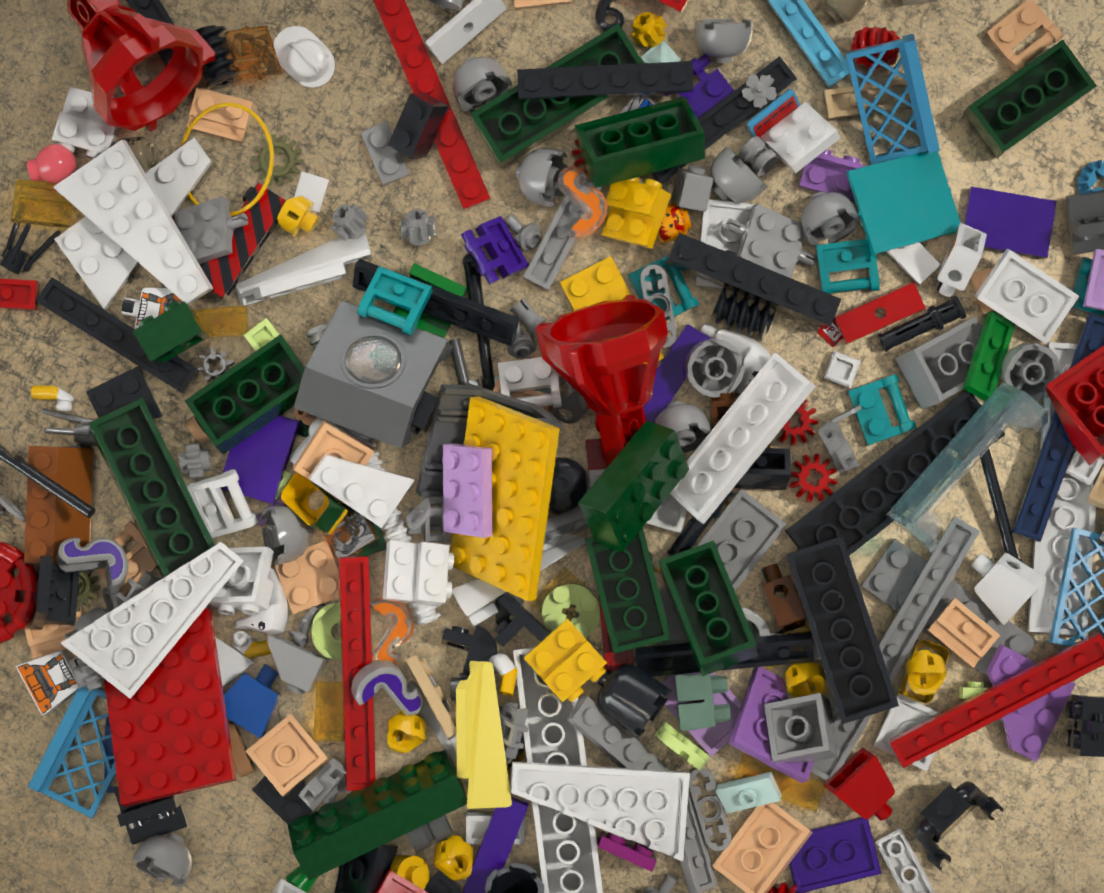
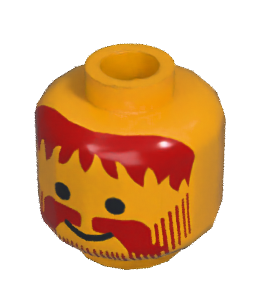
(675, 221)

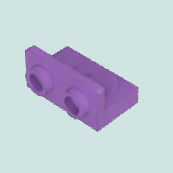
(829, 174)

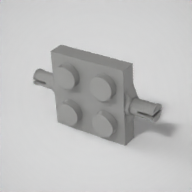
(209, 228)
(771, 240)

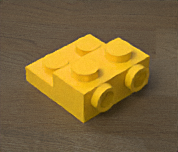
(635, 211)
(566, 661)

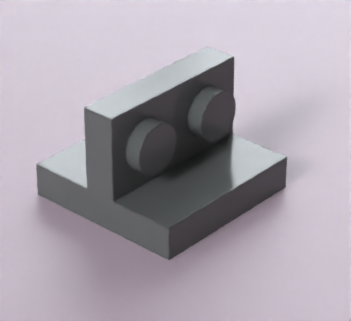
(1086, 221)

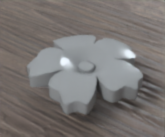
(759, 90)

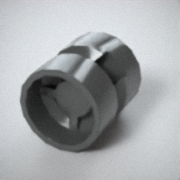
(437, 829)

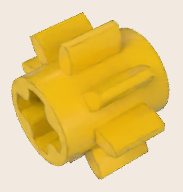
(648, 29)

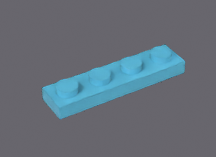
(812, 39)

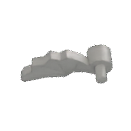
(300, 637)

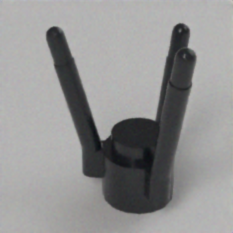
(15, 258)

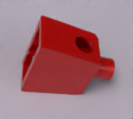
(863, 786)

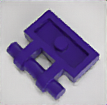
(709, 90)
(501, 247)

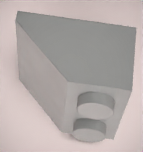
(296, 664)
(801, 729)

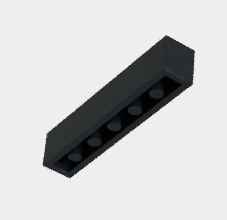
(753, 281)

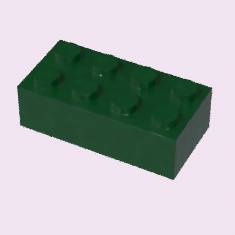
(1030, 99)
(248, 394)
(634, 486)
(628, 594)
(708, 608)

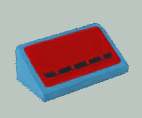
(772, 114)

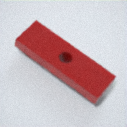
(895, 306)

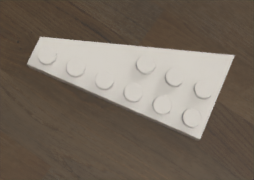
(127, 208)
(98, 257)
(141, 631)
(624, 801)

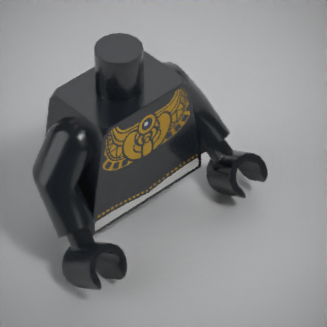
(946, 813)

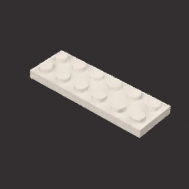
(741, 436)

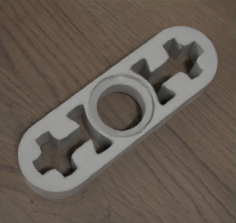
(661, 284)
(708, 832)

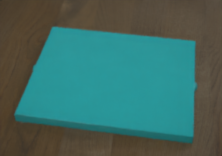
(904, 201)

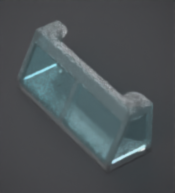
(1003, 409)

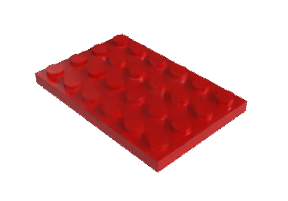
(175, 725)

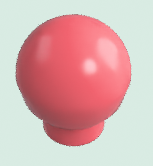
(52, 164)

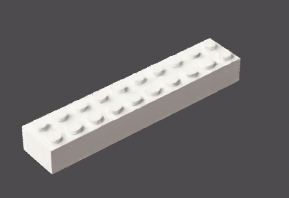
(564, 843)

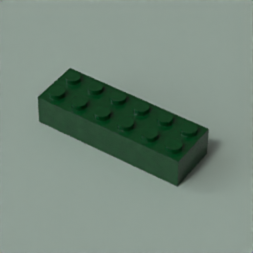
(518, 126)
(151, 486)
(376, 814)

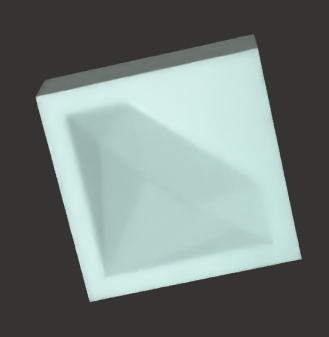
(660, 54)

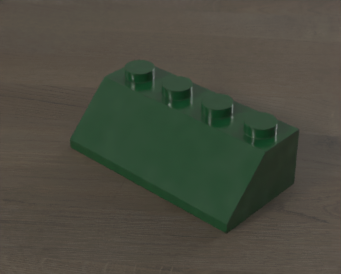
(641, 141)

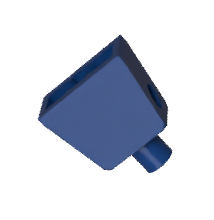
(253, 701)

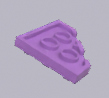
(1032, 724)
(751, 729)

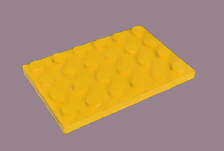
(521, 493)

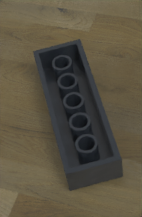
(842, 629)

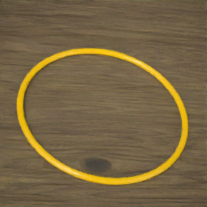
(271, 151)

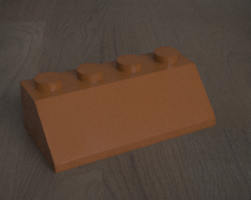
(48, 517)

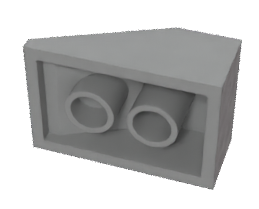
(940, 364)

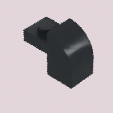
(479, 646)

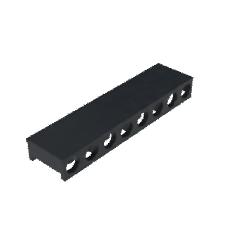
(862, 503)

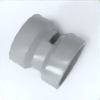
(758, 156)

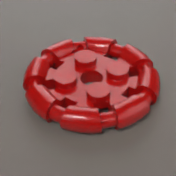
(10, 591)

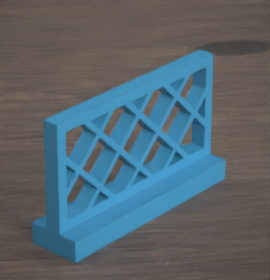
(917, 92)
(1067, 579)
(60, 746)

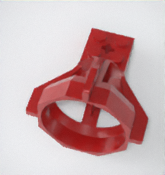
(118, 40)
(609, 370)

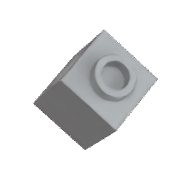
(692, 188)

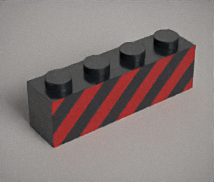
(247, 241)

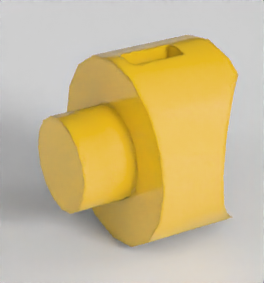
(293, 223)
(927, 667)
(802, 677)
(410, 730)
(450, 856)
(412, 869)

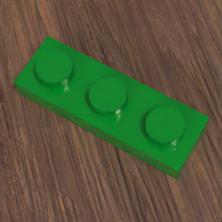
(989, 355)

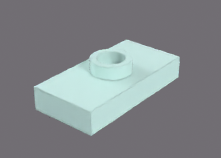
(748, 792)

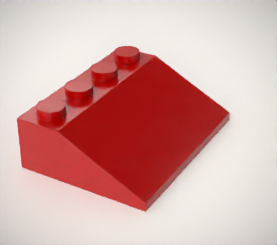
(1080, 404)

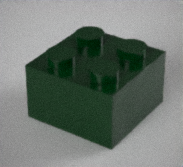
(170, 332)

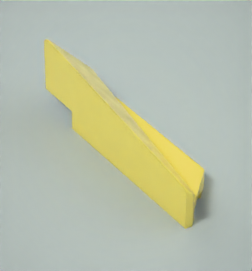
(481, 739)

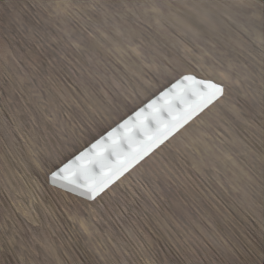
(1049, 555)

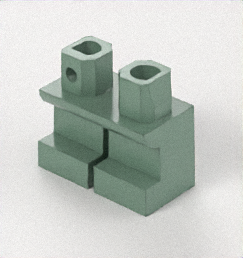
(705, 713)

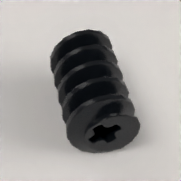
(218, 70)
(743, 314)

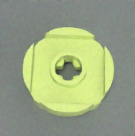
(562, 598)
(324, 629)
(682, 745)

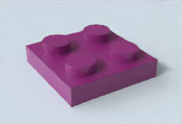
(637, 854)

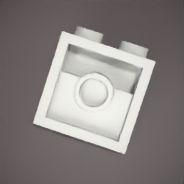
(82, 126)
(417, 573)
(249, 585)

